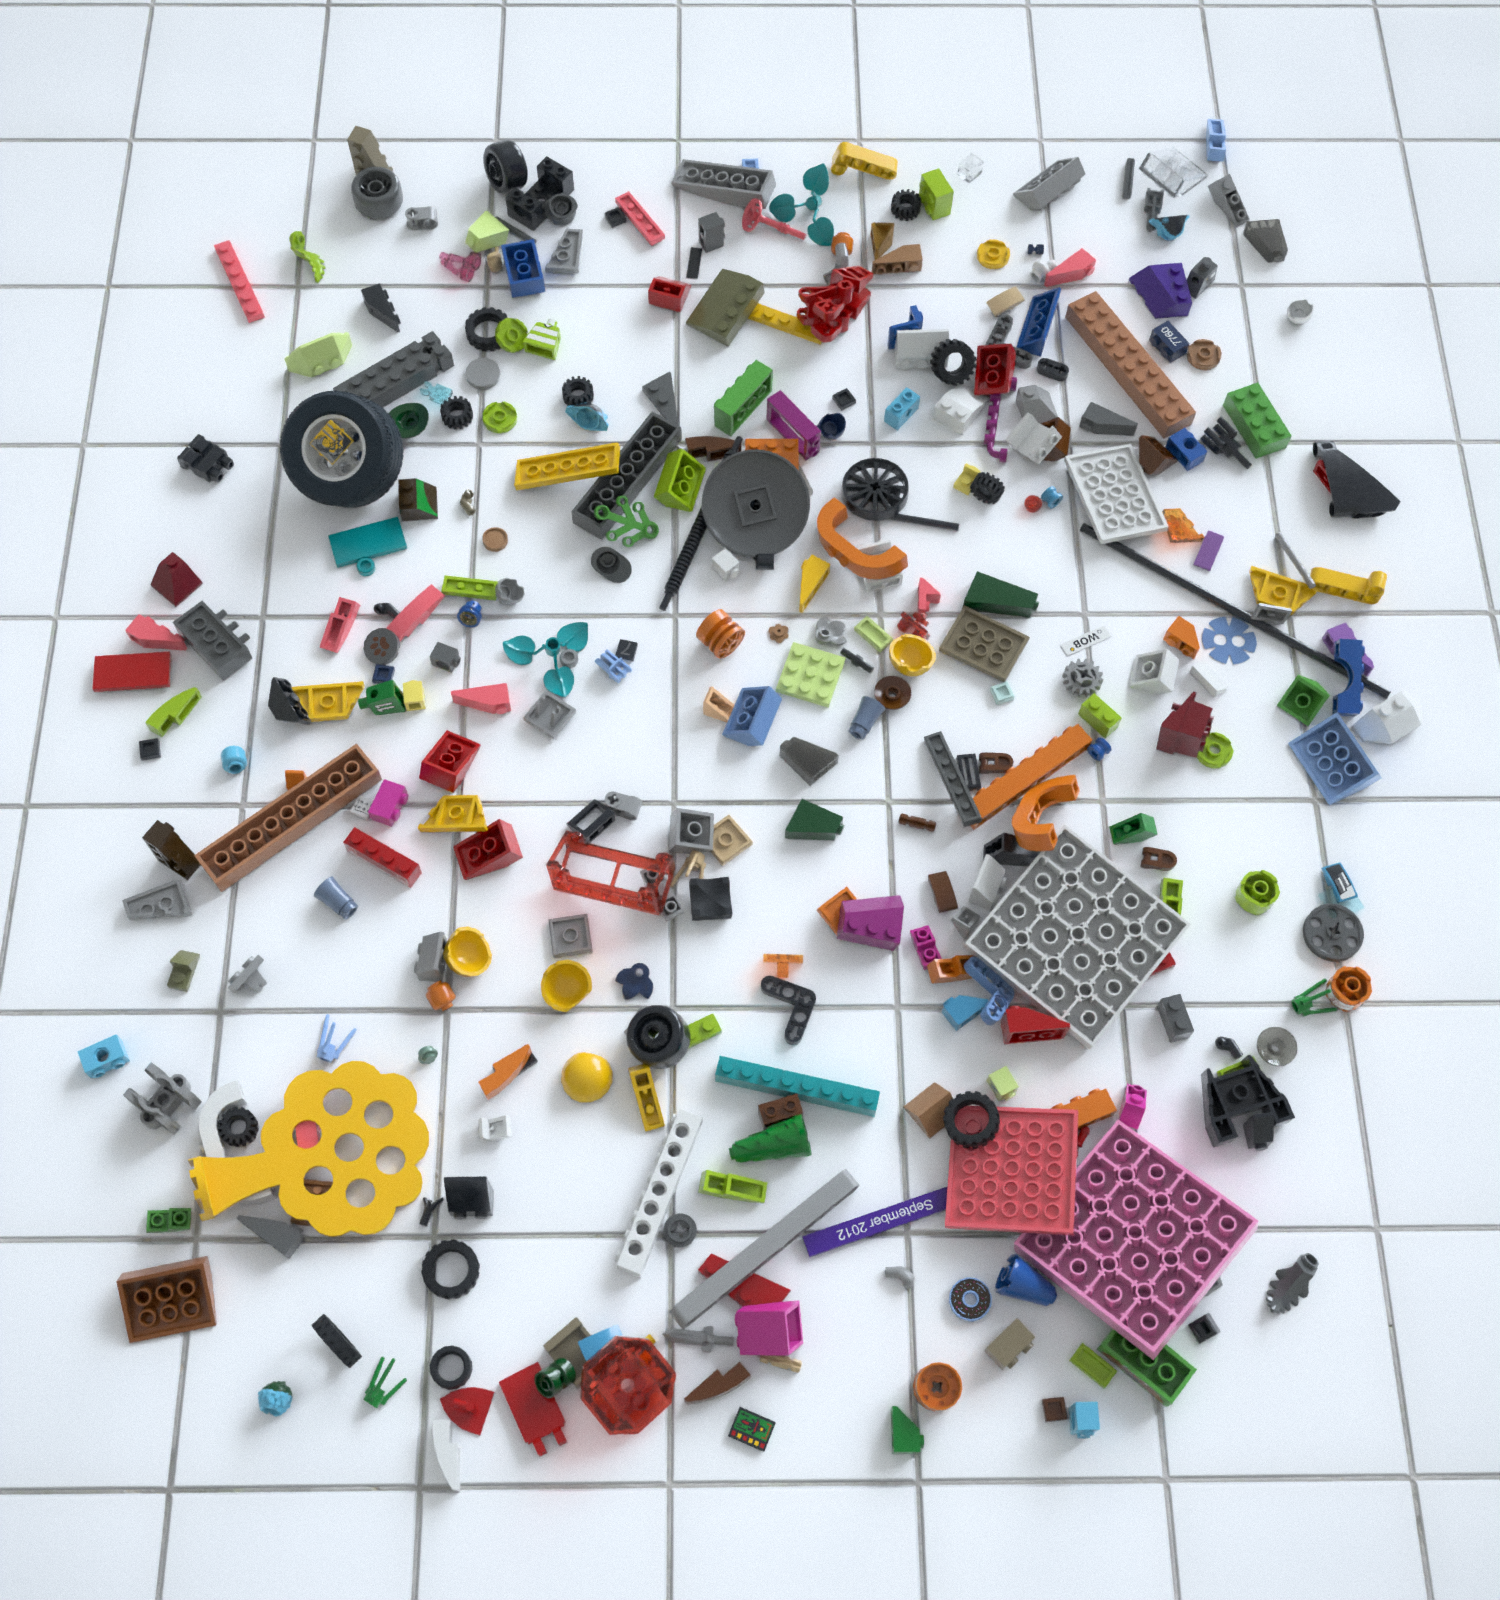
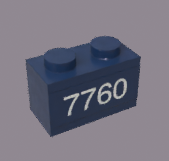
(1169, 341)

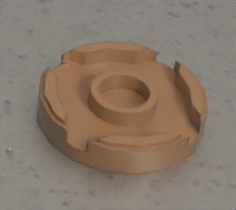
(1204, 354)

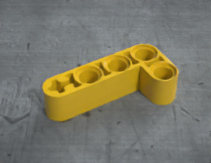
(864, 160)
(1350, 586)

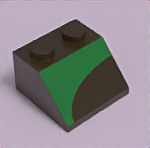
(417, 500)

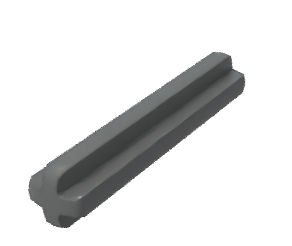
(1128, 178)

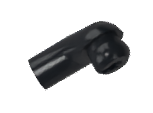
(386, 609)
(1229, 1044)

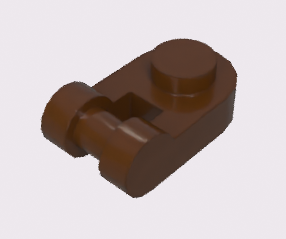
(1002, 762)
(1165, 860)

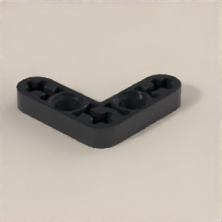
(800, 1006)

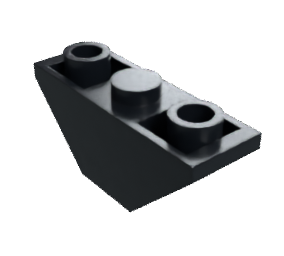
(285, 703)

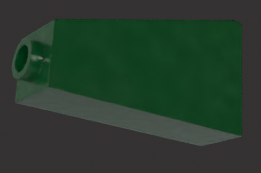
(1000, 597)

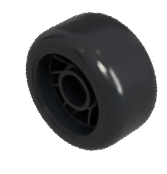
(505, 166)
(670, 1043)

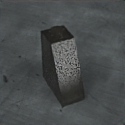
(1267, 239)
(807, 759)

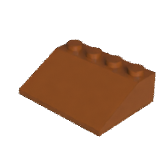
(167, 1299)

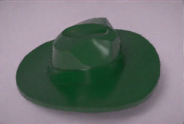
(410, 419)

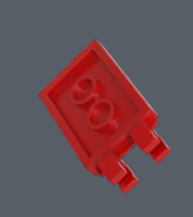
(532, 1411)

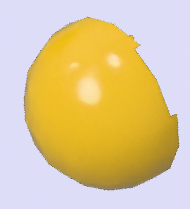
(911, 655)
(467, 952)
(565, 985)
(586, 1077)

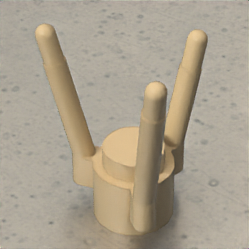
(693, 862)

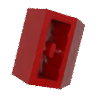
(668, 293)

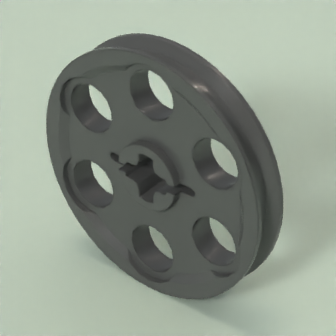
(1324, 932)

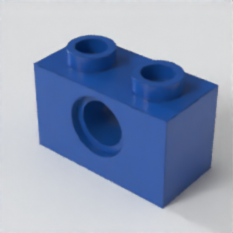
(1186, 449)

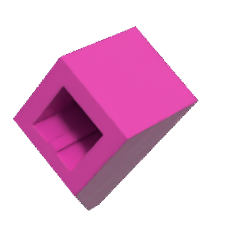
(1133, 1106)

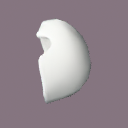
(1300, 311)

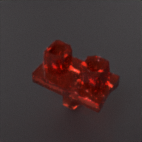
(907, 622)

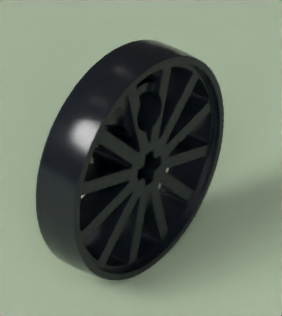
(875, 489)

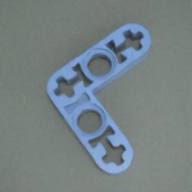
(999, 989)

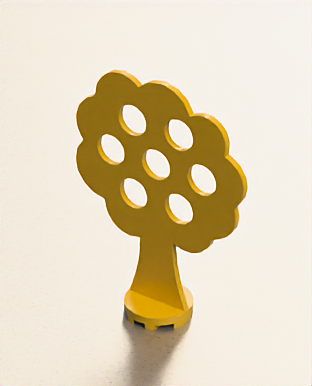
(229, 1180)

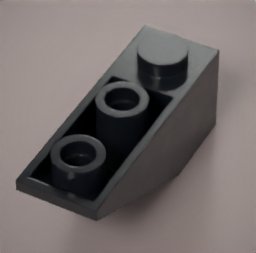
(379, 307)

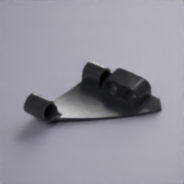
(1351, 486)

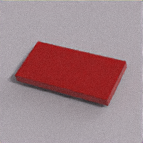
(132, 671)

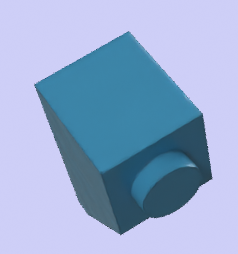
(962, 1010)

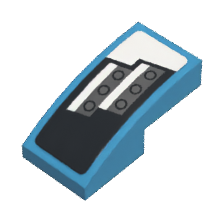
(1340, 882)

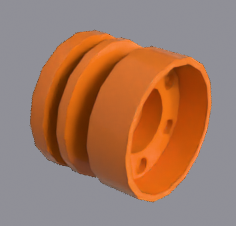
(720, 633)
(949, 1390)

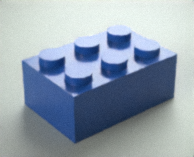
(523, 268)

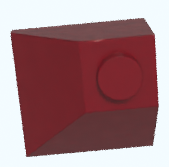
(175, 579)

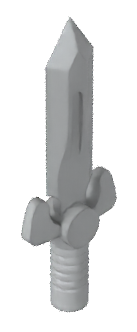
(698, 1337)

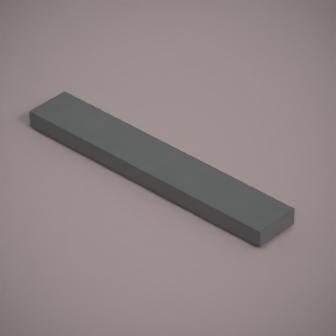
(952, 779)

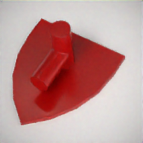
(468, 1408)

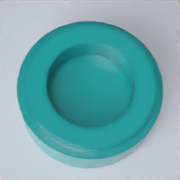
(365, 567)

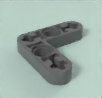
(1021, 354)

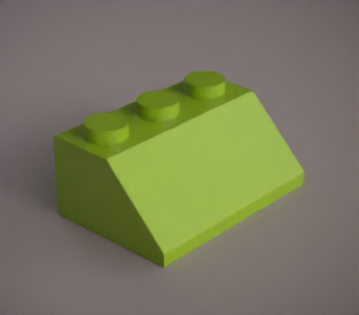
(679, 481)

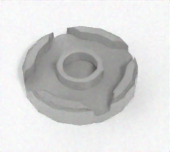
(482, 373)

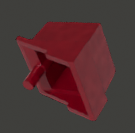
(1186, 728)

